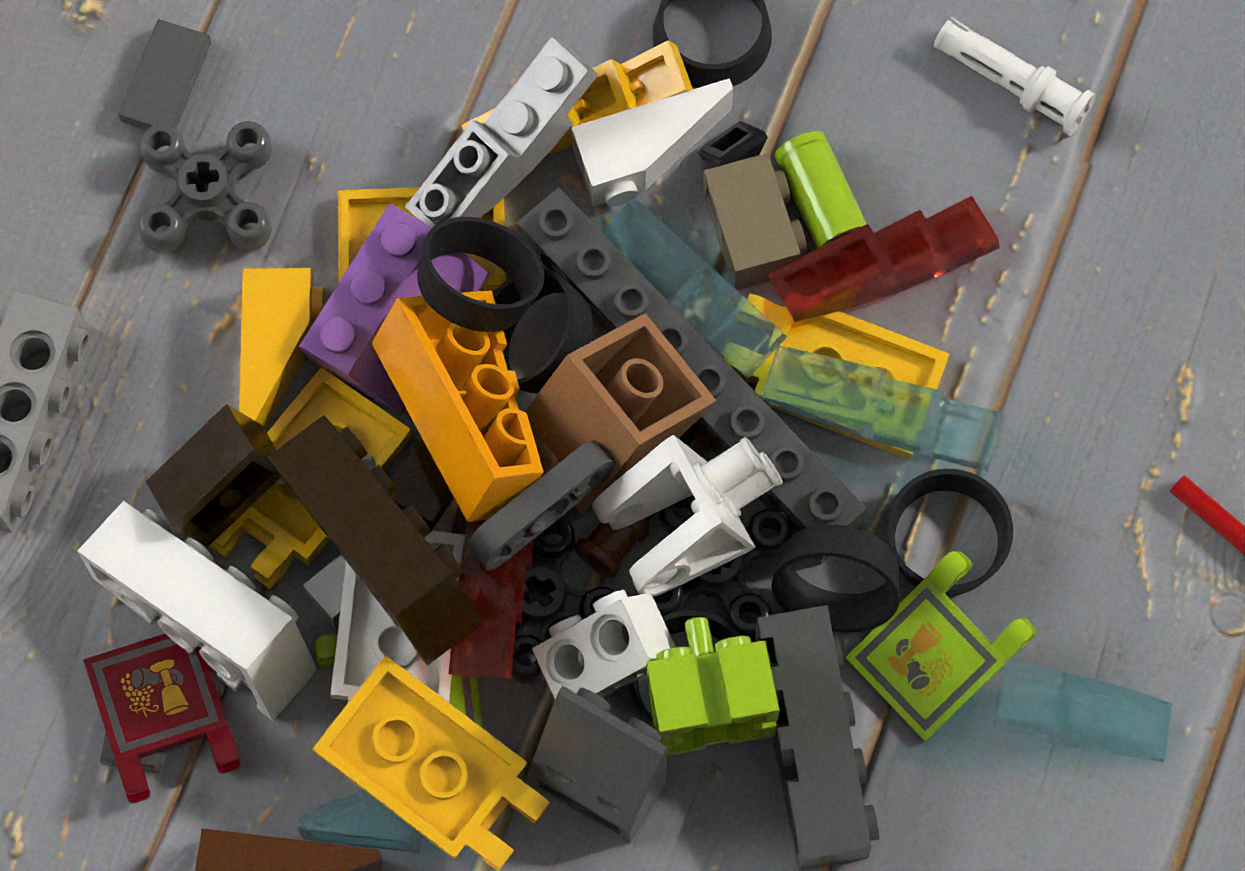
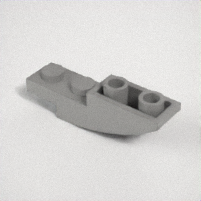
(512, 141)

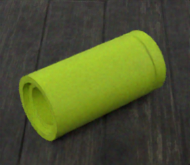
(819, 187)

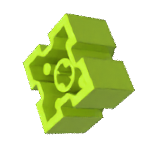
(711, 696)

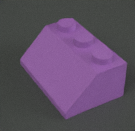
(361, 301)

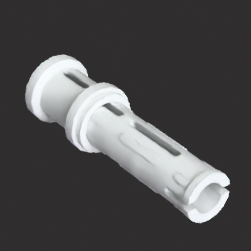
(1036, 87)

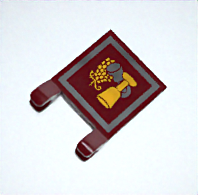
(155, 700)

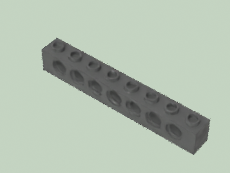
(619, 293)

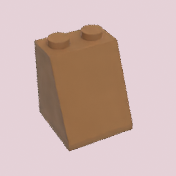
(623, 394)

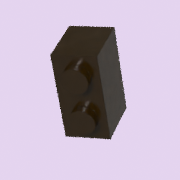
(215, 476)

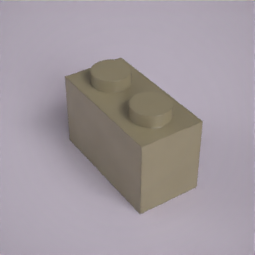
(752, 219)

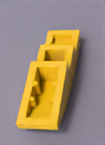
(624, 86)

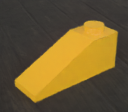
(275, 318)

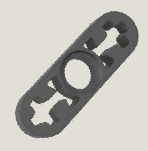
(540, 505)

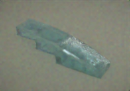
(694, 288)
(882, 408)

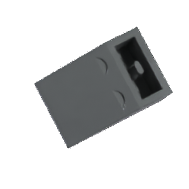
(599, 762)

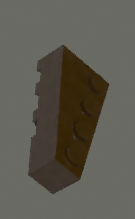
(378, 537)

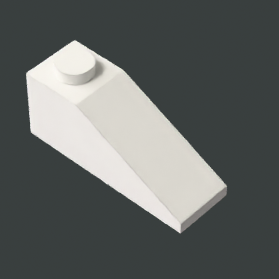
(638, 145)

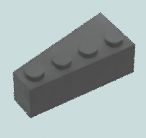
(814, 741)

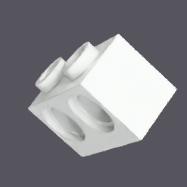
(607, 657)

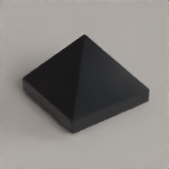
(734, 144)

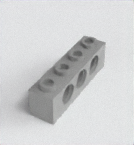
(30, 328)

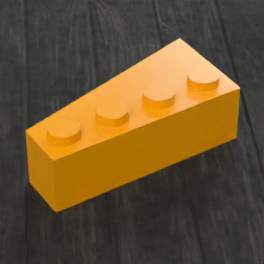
(461, 403)

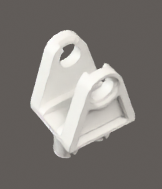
(713, 532)

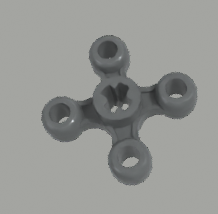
(190, 175)

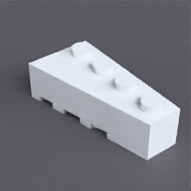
(201, 605)

